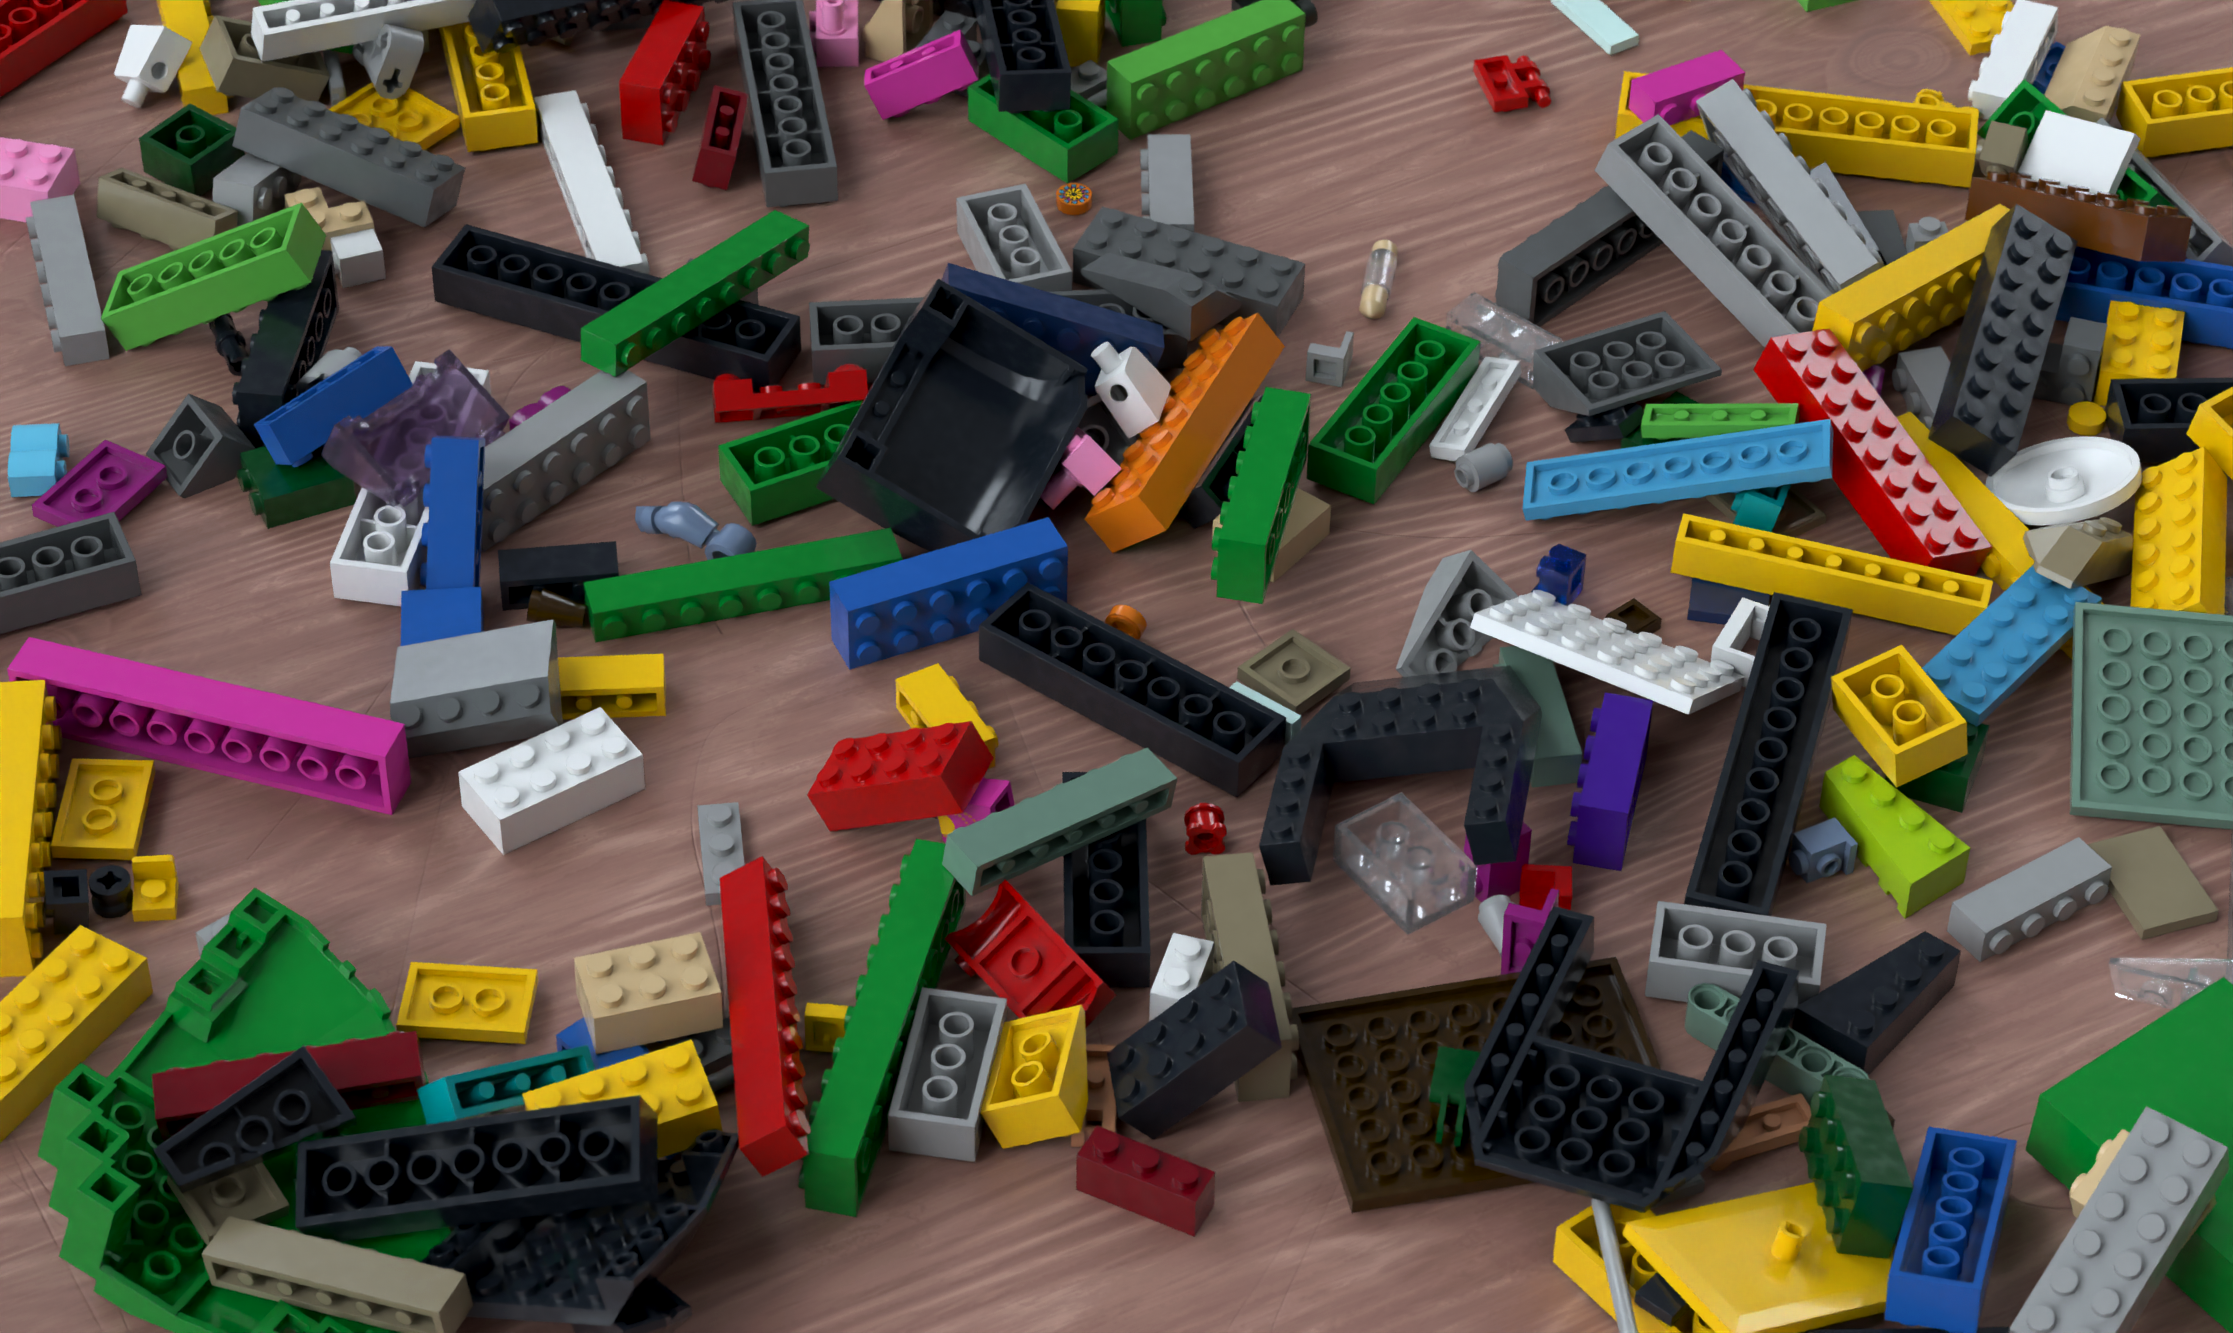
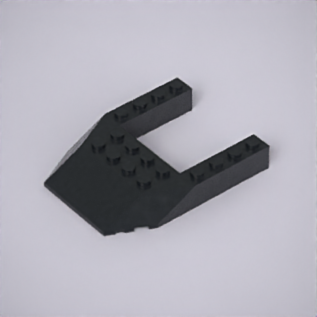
(1403, 729)
(1600, 1119)

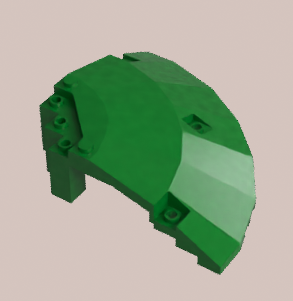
(254, 991)

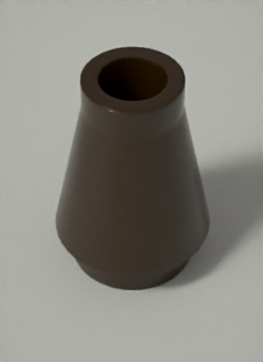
(549, 606)

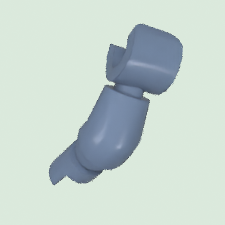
(695, 526)

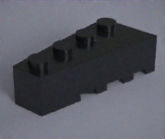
(1880, 1002)

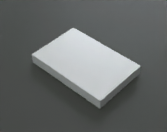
(2079, 153)

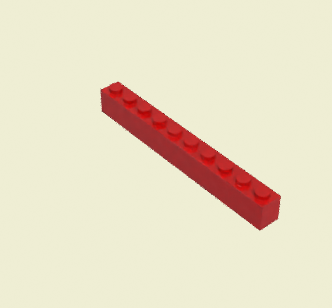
(763, 1017)

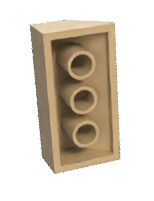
(2092, 73)

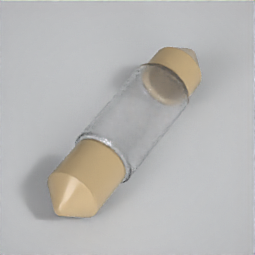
(1378, 279)

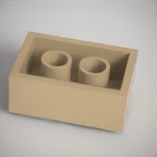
(648, 992)

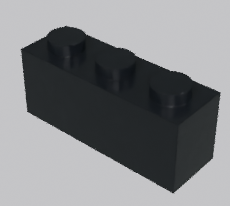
(555, 568)

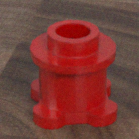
(1205, 829)

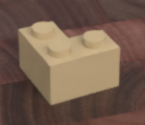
(335, 220)

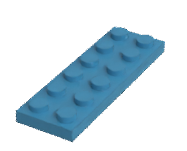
(2006, 644)

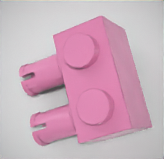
(835, 33)
(1081, 465)

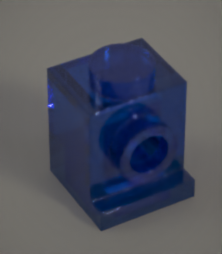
(1562, 573)

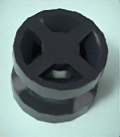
(111, 891)

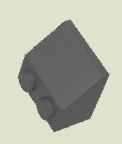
(199, 447)

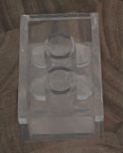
(1404, 863)

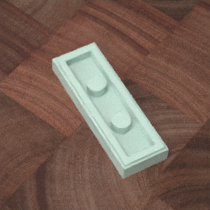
(1599, 24)

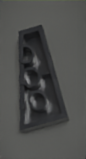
(257, 1123)

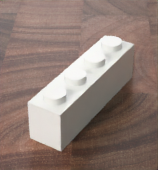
(2014, 54)

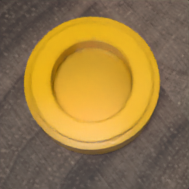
(2086, 418)

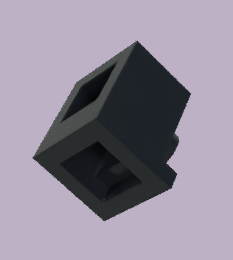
(66, 899)

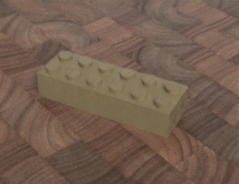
(1238, 924)

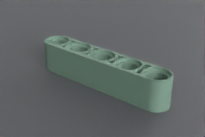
(1798, 1062)

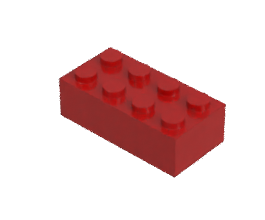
(664, 72)
(900, 776)

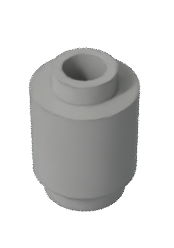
(1483, 466)

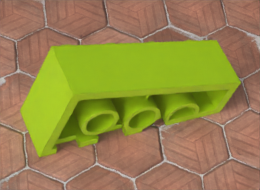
(1894, 836)

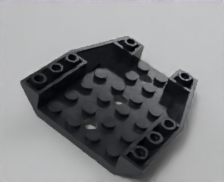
(589, 1260)

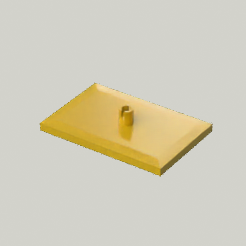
(1762, 1264)

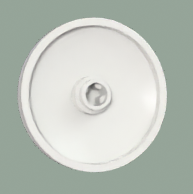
(2067, 480)

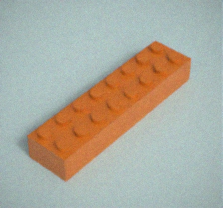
(1194, 423)

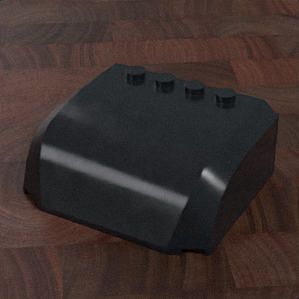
(957, 426)

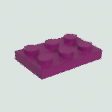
(100, 484)

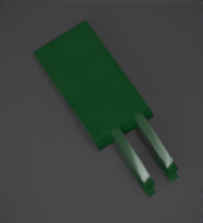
(1447, 1086)

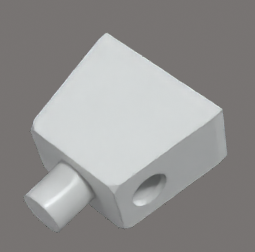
(149, 61)
(1130, 388)

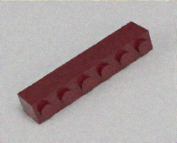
(361, 1071)

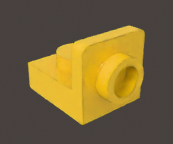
(154, 888)
(823, 1025)

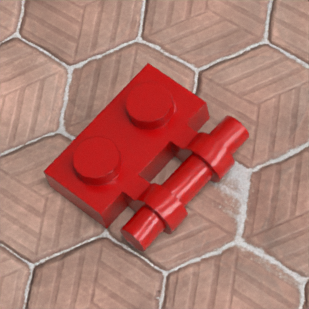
(1503, 86)

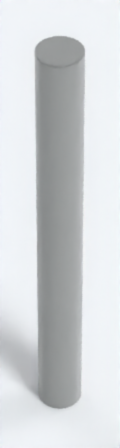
(1614, 1267)

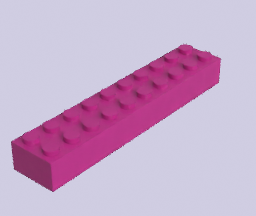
(221, 726)

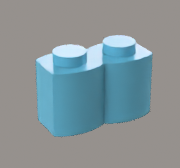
(36, 458)

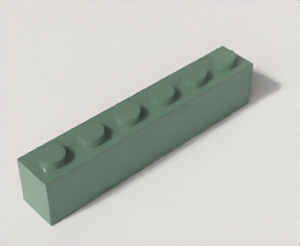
(1058, 821)

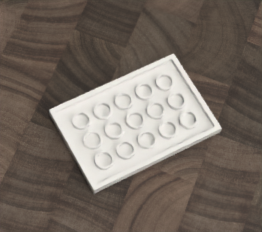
(1609, 651)

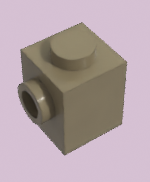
(2002, 148)

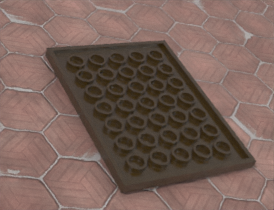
(1376, 1063)

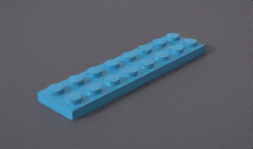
(1678, 470)

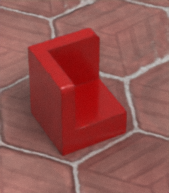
(1539, 879)

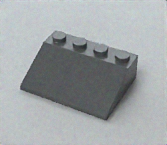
(1620, 365)
(477, 689)

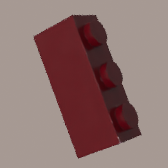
(720, 137)
(1145, 1180)

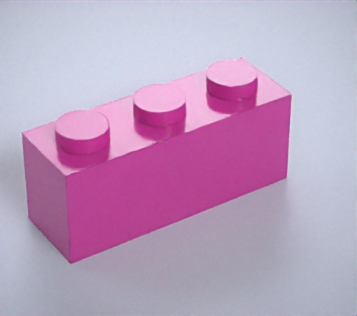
(922, 75)
(1676, 88)

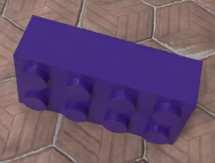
(1610, 781)

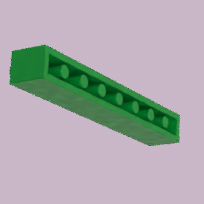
(694, 293)
(731, 585)

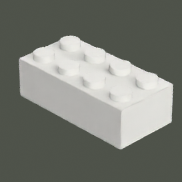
(551, 780)

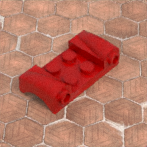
(736, 402)
(1027, 960)

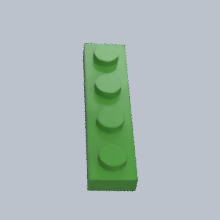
(1705, 420)

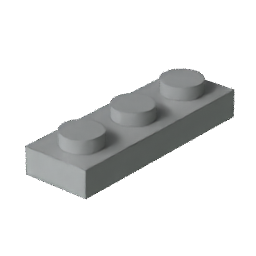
(719, 845)

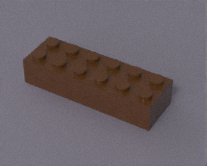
(2094, 220)

